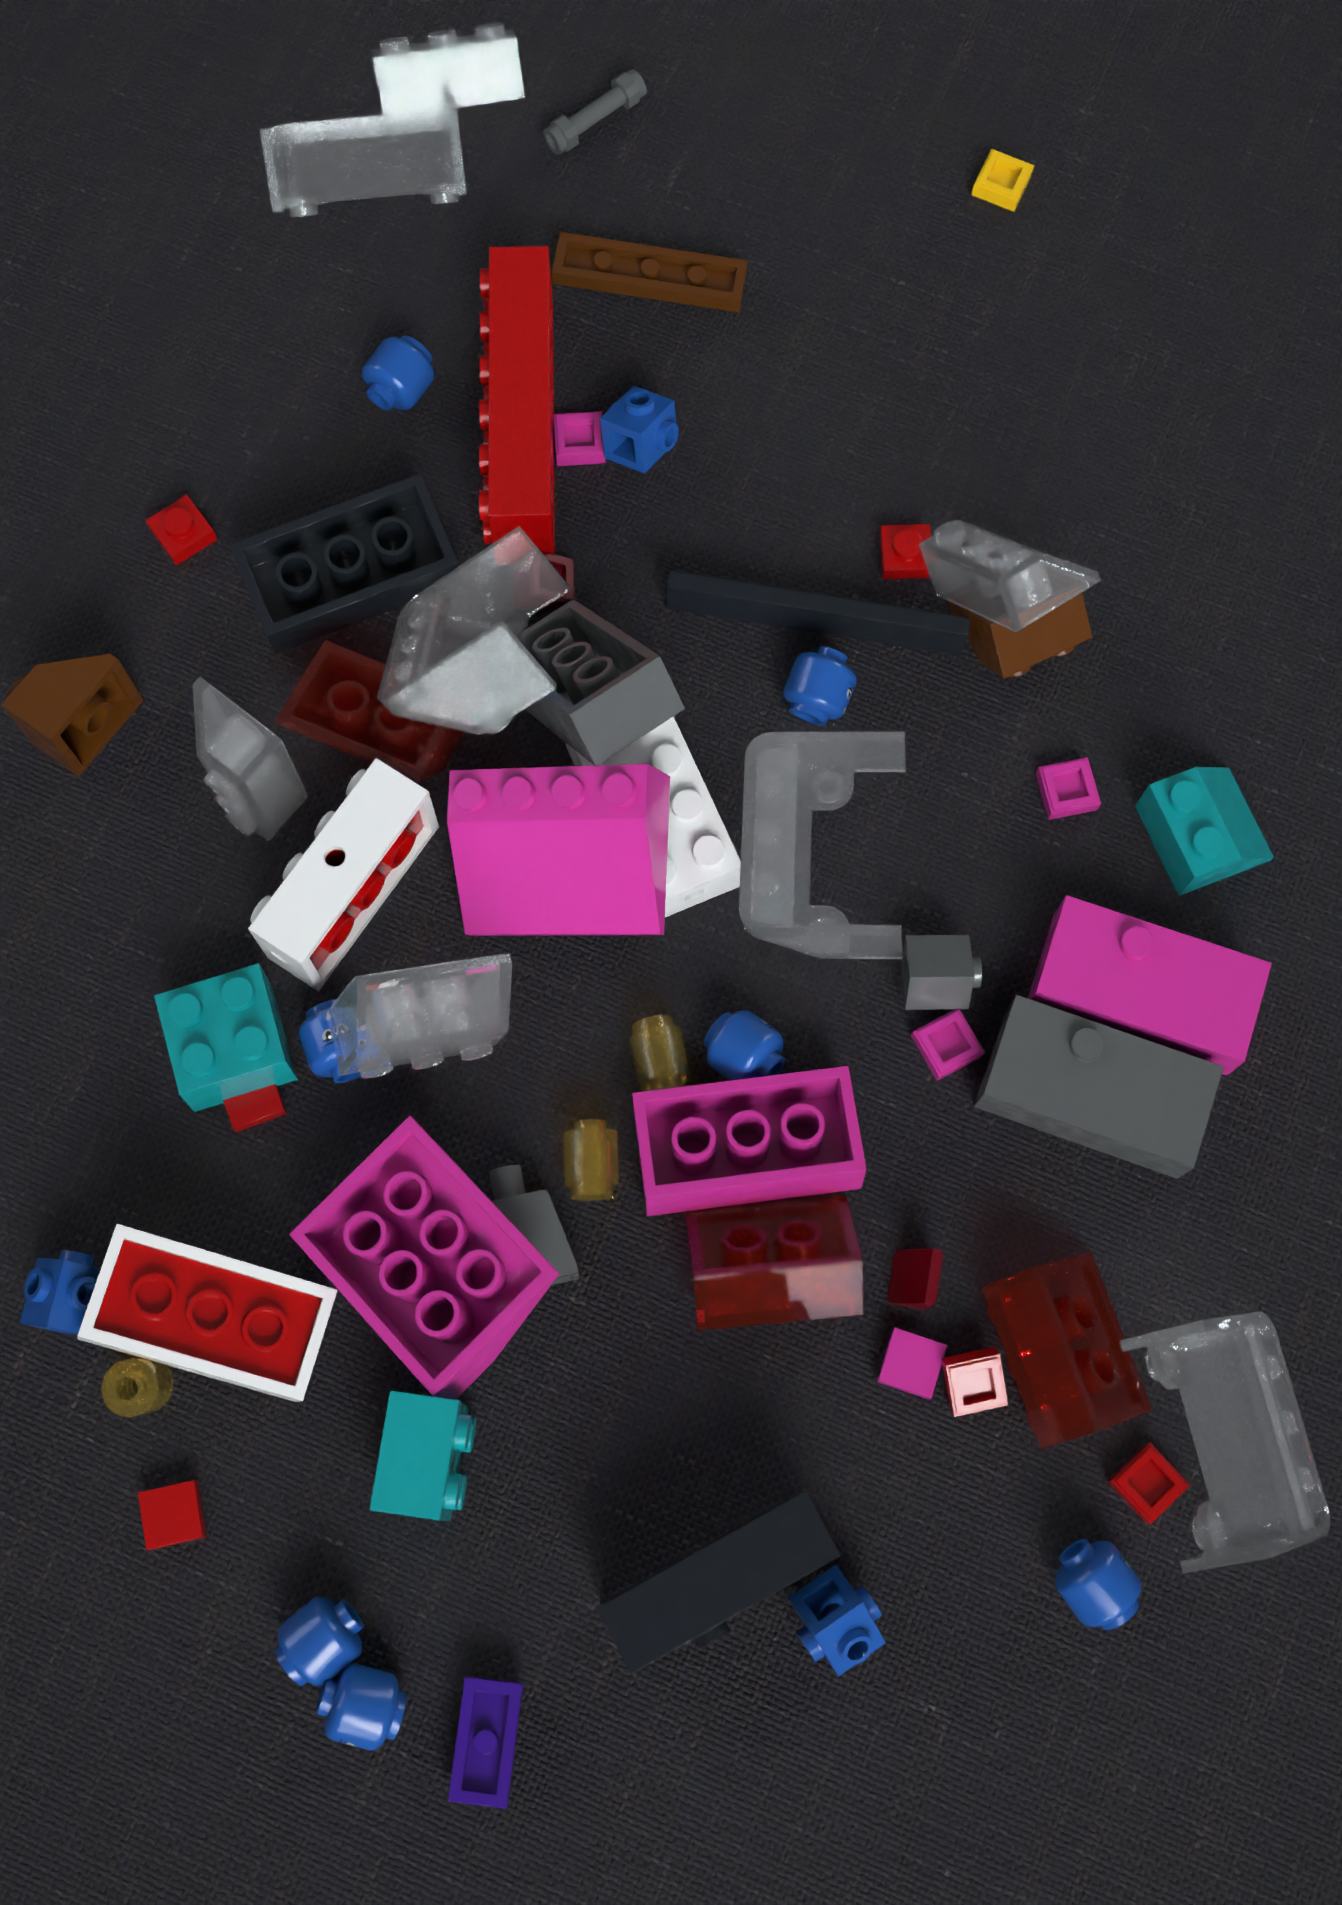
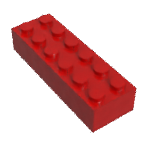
(517, 396)

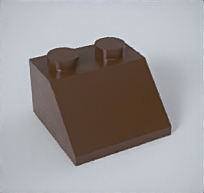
(1015, 652)
(73, 707)

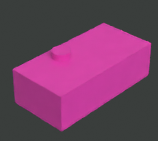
(1151, 982)
(748, 1140)

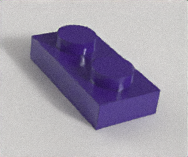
(486, 1742)

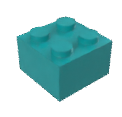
(225, 1037)
(422, 1457)

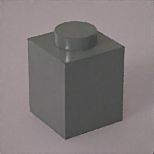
(939, 972)

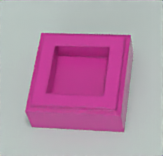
(578, 438)
(1068, 788)
(947, 1044)
(911, 1363)

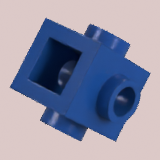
(639, 429)
(59, 1292)
(837, 1621)

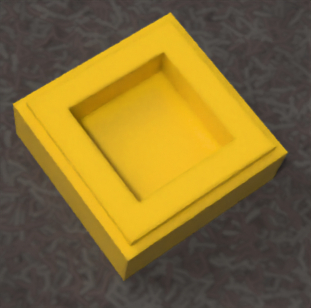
(1002, 180)

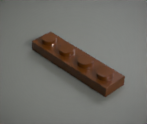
(649, 272)

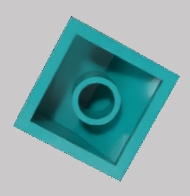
(1202, 827)

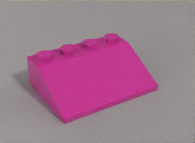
(560, 849)
(426, 1260)

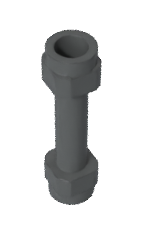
(564, 132)

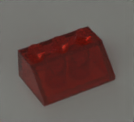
(342, 709)
(774, 1262)
(1065, 1349)

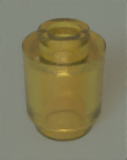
(659, 1054)
(591, 1160)
(153, 1385)

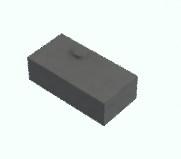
(605, 683)
(1099, 1087)

